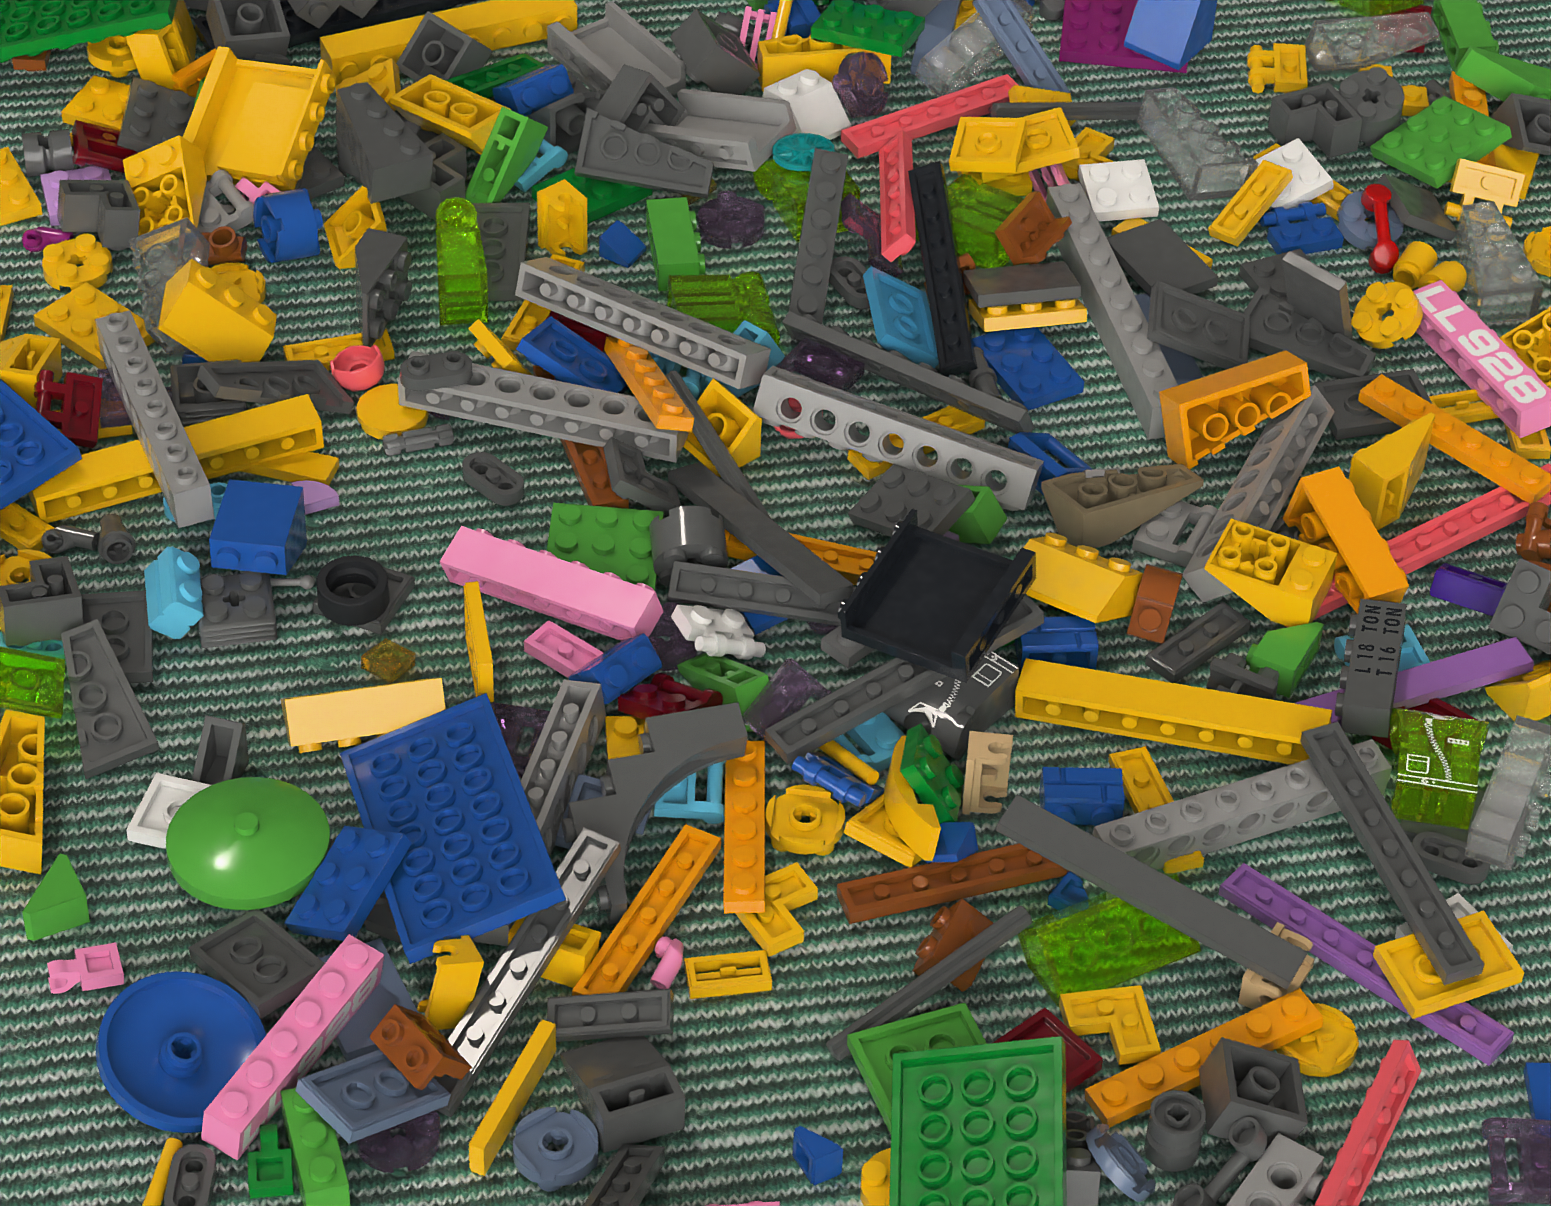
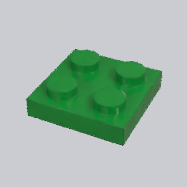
(932, 774)

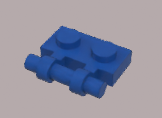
(1309, 235)
(836, 778)

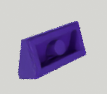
(1467, 588)

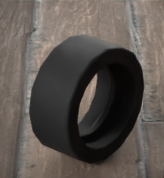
(352, 610)

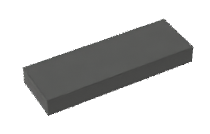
(1197, 642)
(612, 1015)

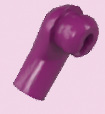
(38, 238)

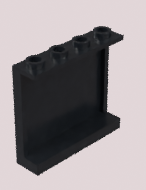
(935, 599)

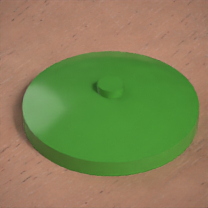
(247, 843)

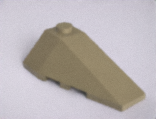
(1108, 507)

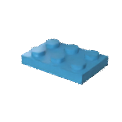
(901, 317)

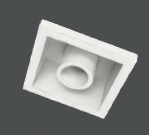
(812, 103)

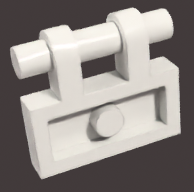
(717, 631)

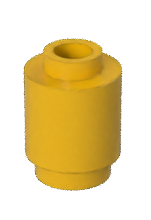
(1413, 263)
(1450, 272)

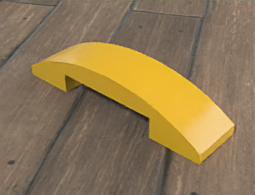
(912, 821)

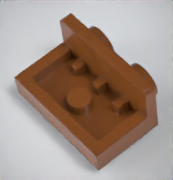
(1031, 230)
(950, 931)

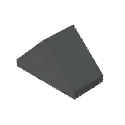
(221, 751)

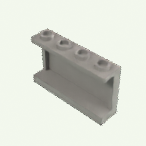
(603, 47)
(727, 128)

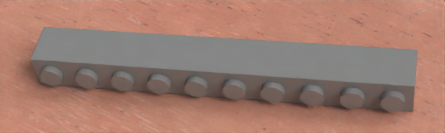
(1112, 307)

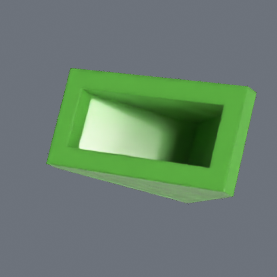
(56, 903)

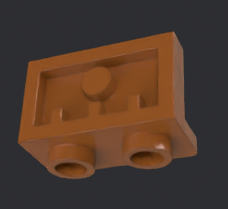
(417, 1047)

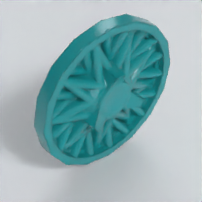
(797, 150)

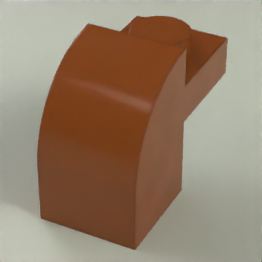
(1154, 604)

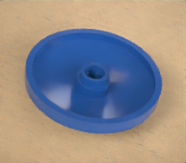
(174, 1047)

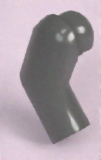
(68, 537)

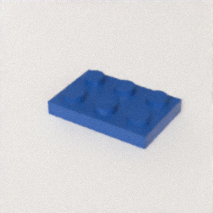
(570, 357)
(1029, 367)
(348, 883)

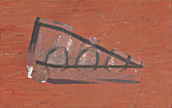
(1366, 40)

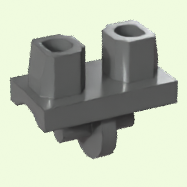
(1233, 677)

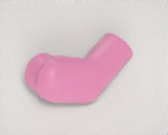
(671, 961)

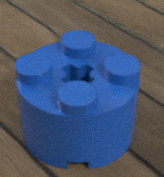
(287, 225)

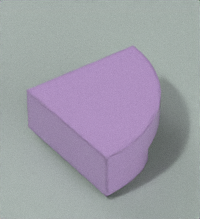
(317, 496)

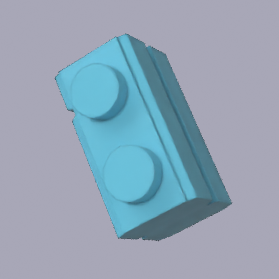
(173, 592)

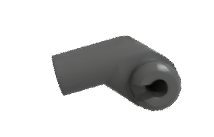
(1435, 91)

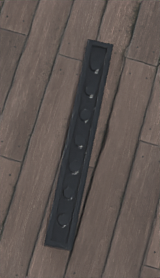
(942, 270)

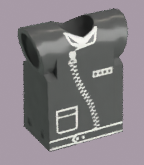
(956, 707)

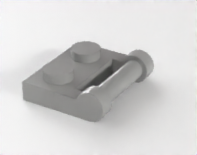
(213, 214)
(1162, 532)

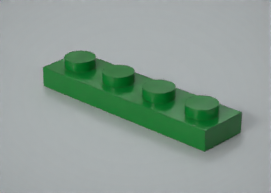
(486, 78)

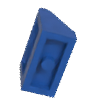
(1036, 443)

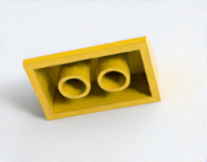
(448, 110)
(215, 316)
(1081, 580)

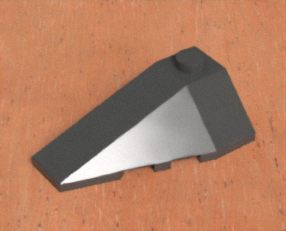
(1528, 122)

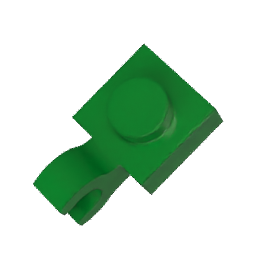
(271, 1168)

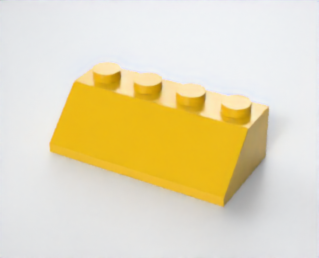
(359, 712)

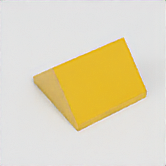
(349, 225)
(733, 422)
(1525, 694)

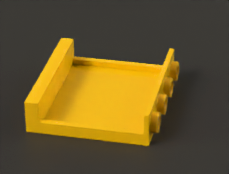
(223, 99)

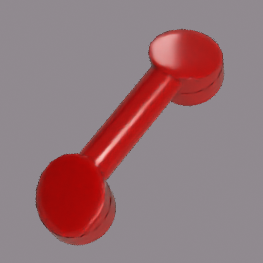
(1386, 251)

